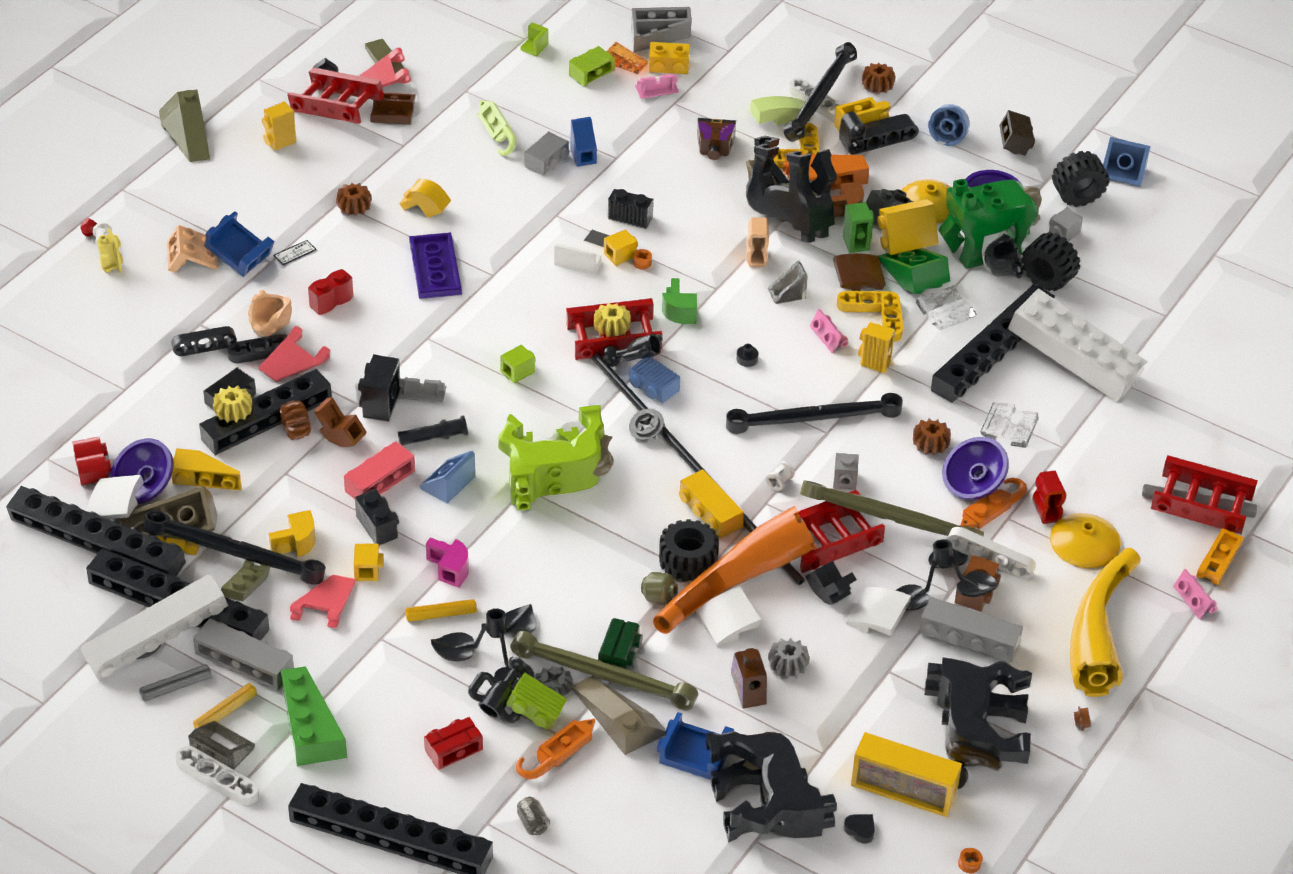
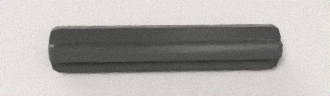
(175, 682)

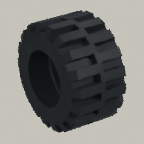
(1080, 178)
(1050, 261)
(683, 537)

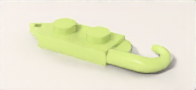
(497, 125)

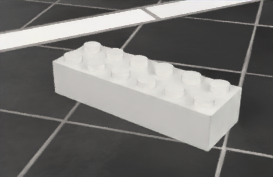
(1077, 345)

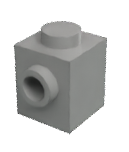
(1066, 223)
(846, 471)

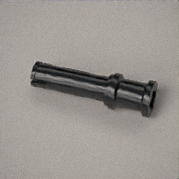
(443, 429)

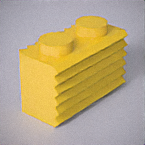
(279, 126)
(876, 347)

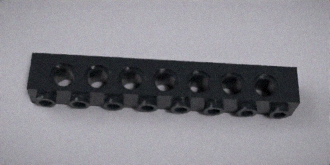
(980, 353)
(79, 528)
(150, 586)
(372, 827)

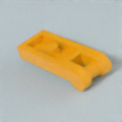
(1220, 556)

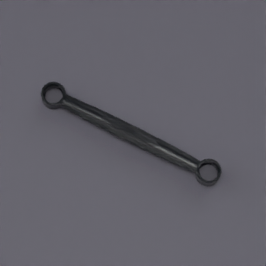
(844, 54)
(814, 413)
(310, 570)

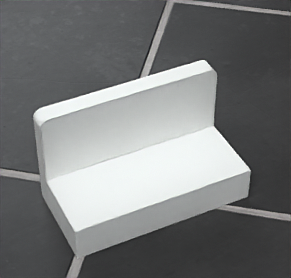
(576, 258)

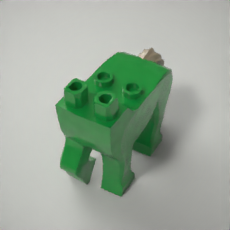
(985, 212)

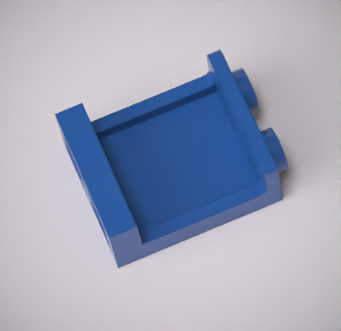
(237, 245)
(686, 749)

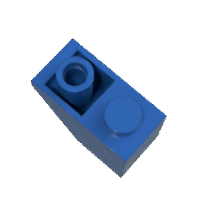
(583, 142)

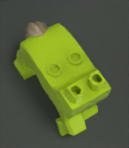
(557, 465)

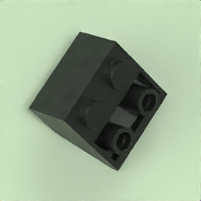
(885, 198)

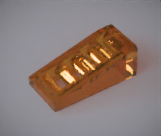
(624, 55)

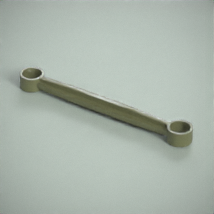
(881, 509)
(681, 696)

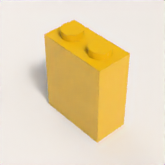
(908, 226)

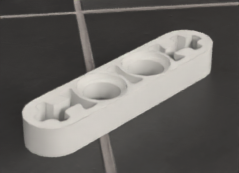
(802, 89)
(991, 552)
(219, 773)

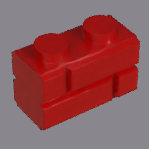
(453, 742)

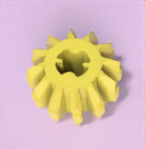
(612, 320)
(232, 404)

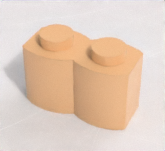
(757, 242)

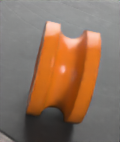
(642, 259)
(973, 866)

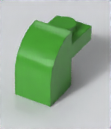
(679, 306)

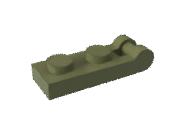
(245, 581)

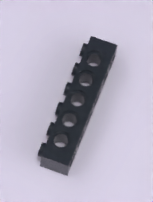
(309, 388)

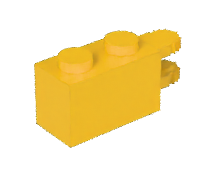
(866, 109)

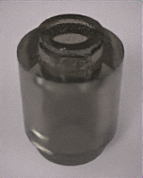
(532, 816)

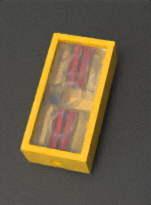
(905, 774)

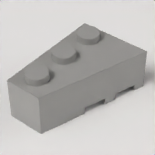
(659, 25)

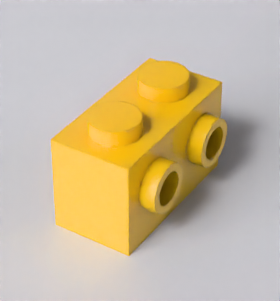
(669, 58)

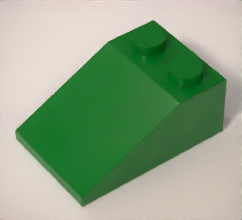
(917, 269)

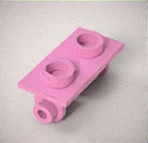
(650, 88)
(828, 332)
(1194, 594)

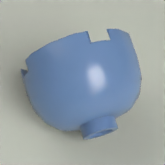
(949, 124)

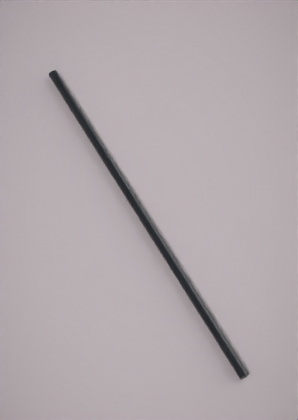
(678, 447)

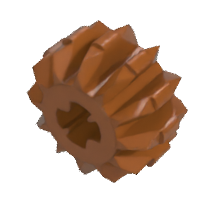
(878, 78)
(353, 199)
(295, 420)
(931, 436)

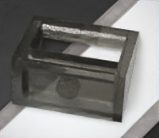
(233, 757)

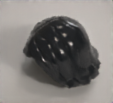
(1003, 257)

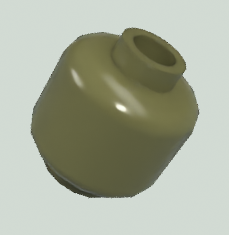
(659, 587)

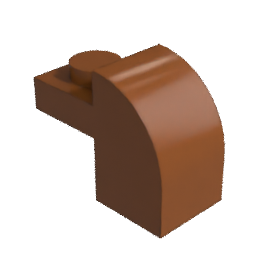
(849, 194)
(337, 428)

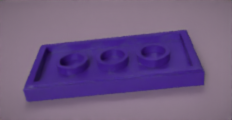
(435, 265)

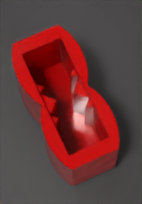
(330, 291)
(90, 460)
(1049, 497)

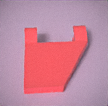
(384, 70)
(291, 359)
(327, 596)

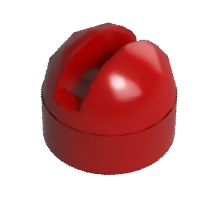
(87, 227)

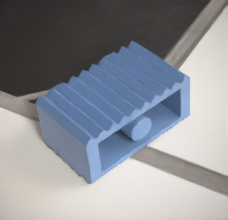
(654, 379)

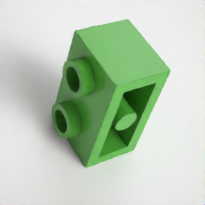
(857, 227)

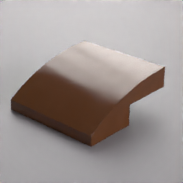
(393, 109)
(859, 270)

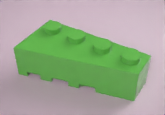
(311, 723)

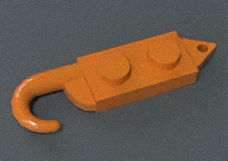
(993, 505)
(559, 748)

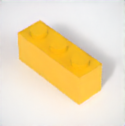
(711, 503)

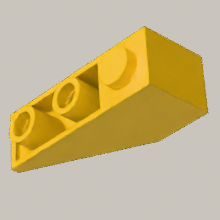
(200, 469)

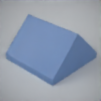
(1126, 161)
(451, 477)

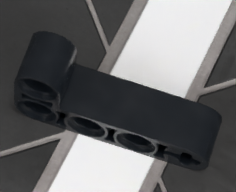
(876, 134)

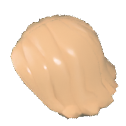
(269, 313)

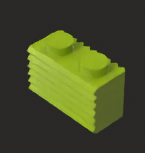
(591, 65)
(536, 701)

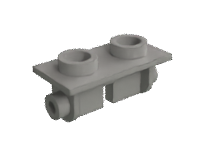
(428, 391)

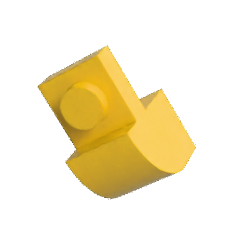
(427, 196)
(299, 536)

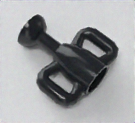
(638, 349)
(495, 698)

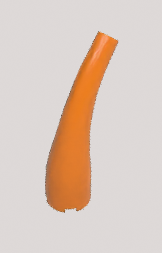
(761, 551)

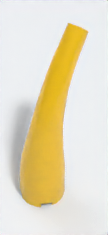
(1092, 648)

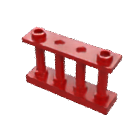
(336, 82)
(583, 317)
(1209, 478)
(849, 544)

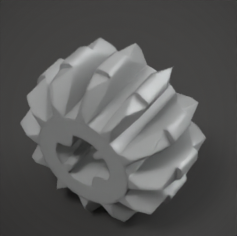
(788, 658)

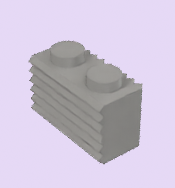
(546, 153)

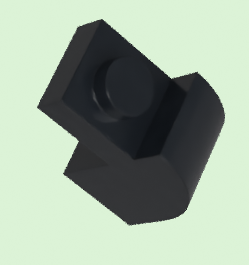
(829, 583)

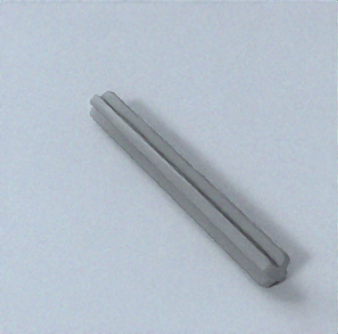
(1248, 509)

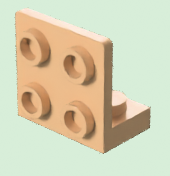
(189, 245)

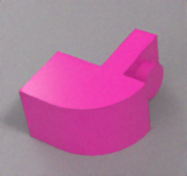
(451, 560)

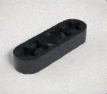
(189, 349)
(253, 355)

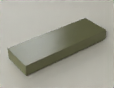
(379, 49)

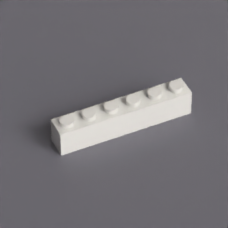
(153, 626)

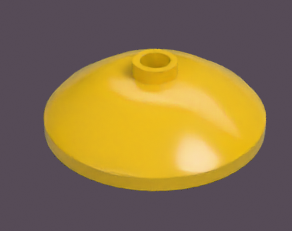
(932, 190)
(1085, 540)

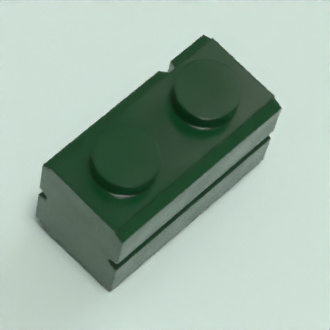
(620, 643)

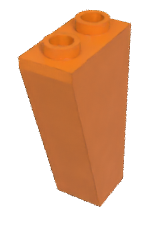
(847, 167)

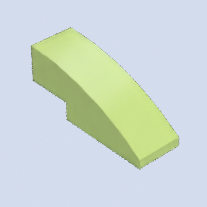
(775, 108)

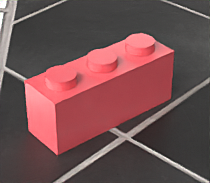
(380, 471)

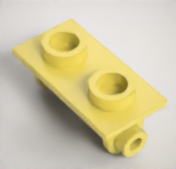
(110, 245)

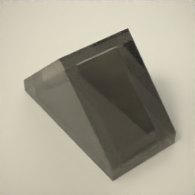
(790, 285)

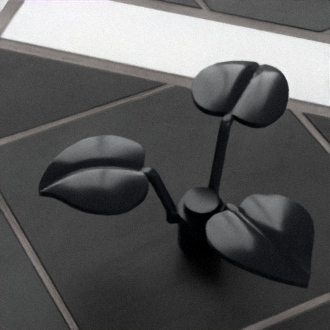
(944, 556)
(460, 645)

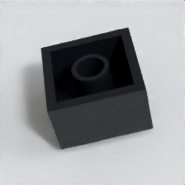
(380, 387)

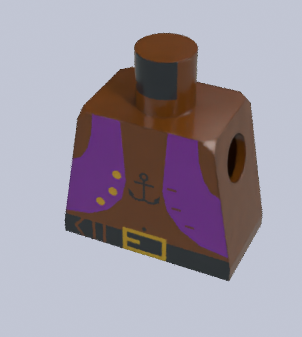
(715, 137)
(749, 668)

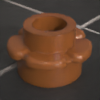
(1082, 718)

